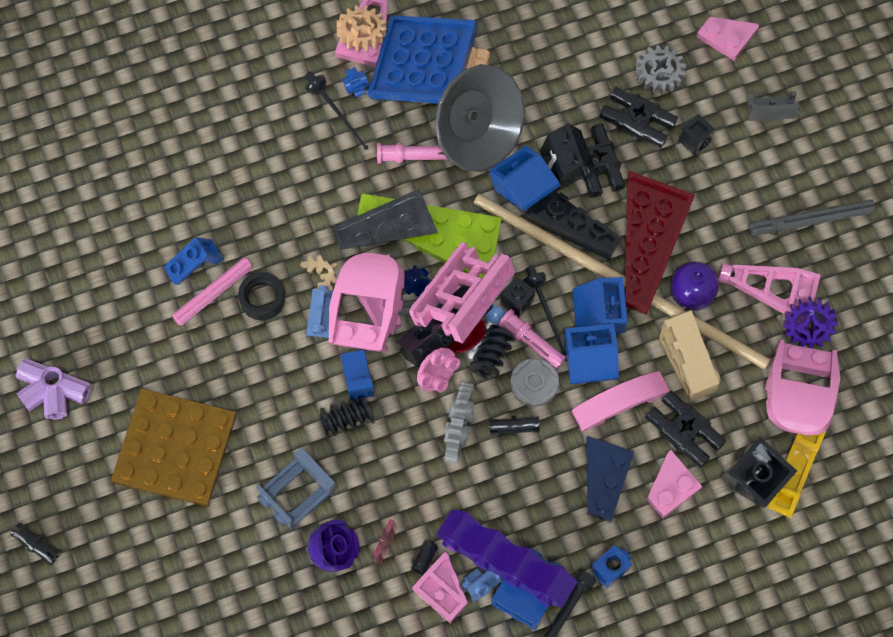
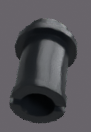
(424, 558)

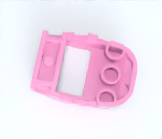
(371, 277)
(800, 405)

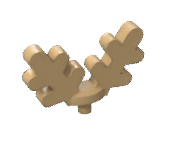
(320, 265)

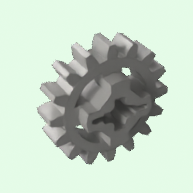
(660, 77)

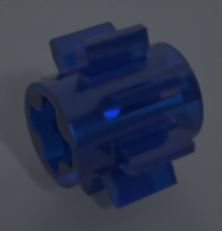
(416, 280)

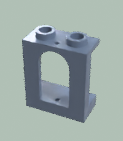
(273, 487)

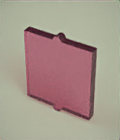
(384, 542)

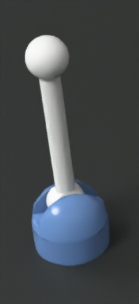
(493, 318)

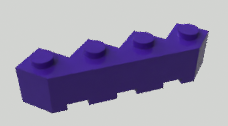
(514, 563)

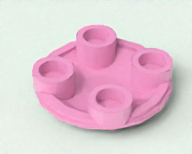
(437, 370)

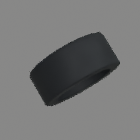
(257, 279)

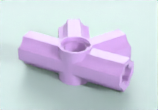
(52, 395)

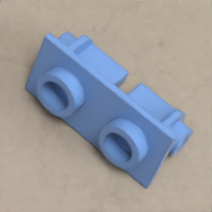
(319, 312)
(480, 584)

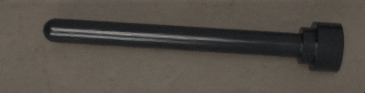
(584, 583)

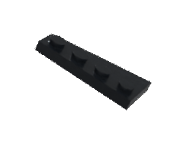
(393, 221)
(573, 223)

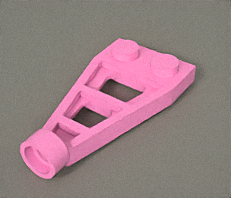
(364, 57)
(803, 283)

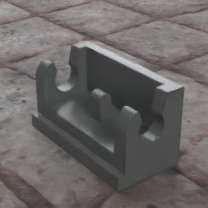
(772, 107)

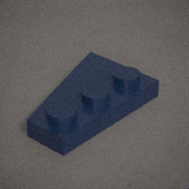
(605, 476)

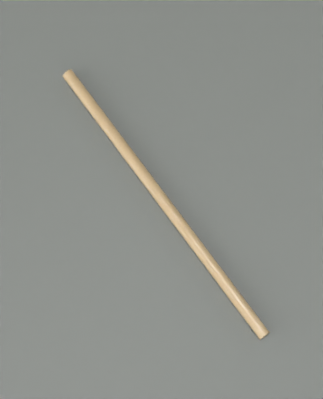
(606, 272)

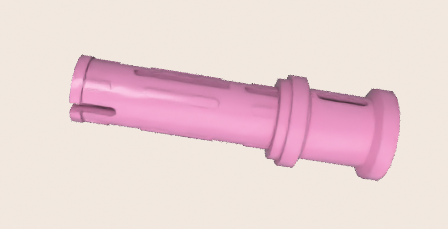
(399, 153)
(523, 332)

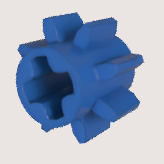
(355, 82)

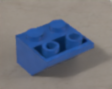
(523, 178)
(601, 303)
(591, 353)

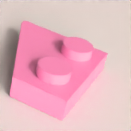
(727, 35)
(672, 486)
(442, 589)

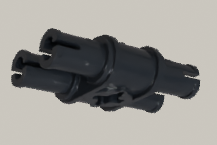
(641, 127)
(607, 163)
(686, 416)

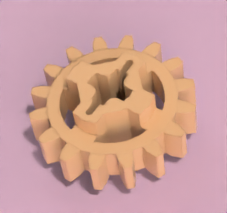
(361, 28)

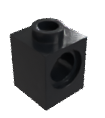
(696, 135)
(517, 296)

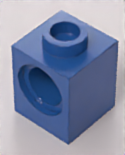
(606, 575)

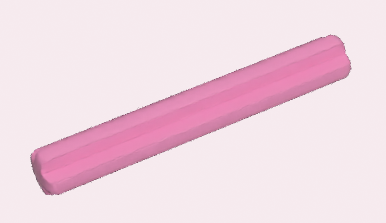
(212, 291)

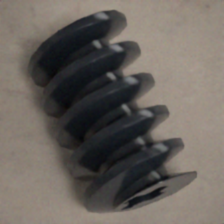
(490, 352)
(345, 416)

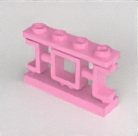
(475, 300)

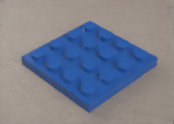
(421, 57)

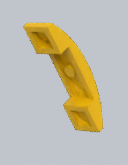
(801, 458)

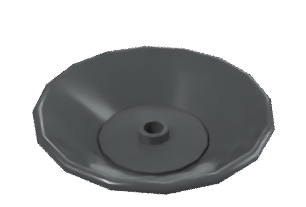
(494, 123)

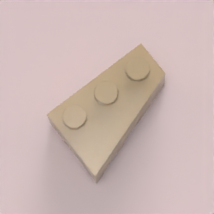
(689, 356)

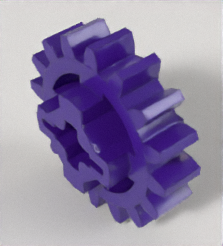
(822, 323)

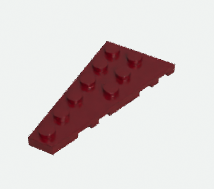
(652, 228)

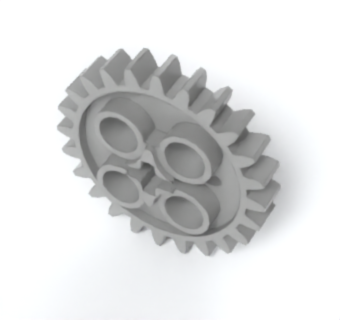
(457, 430)

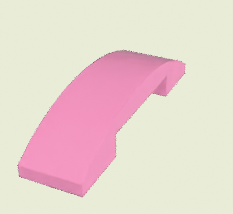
(619, 399)

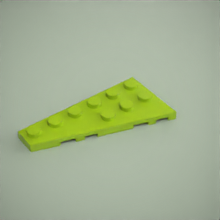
(453, 228)

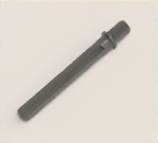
(773, 225)

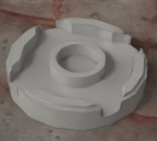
(534, 382)

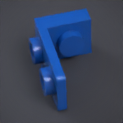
(191, 257)
(357, 374)

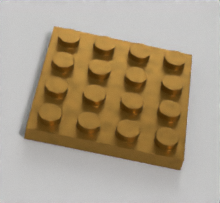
(174, 447)

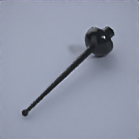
(316, 85)
(535, 281)

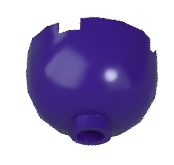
(694, 285)
(333, 546)

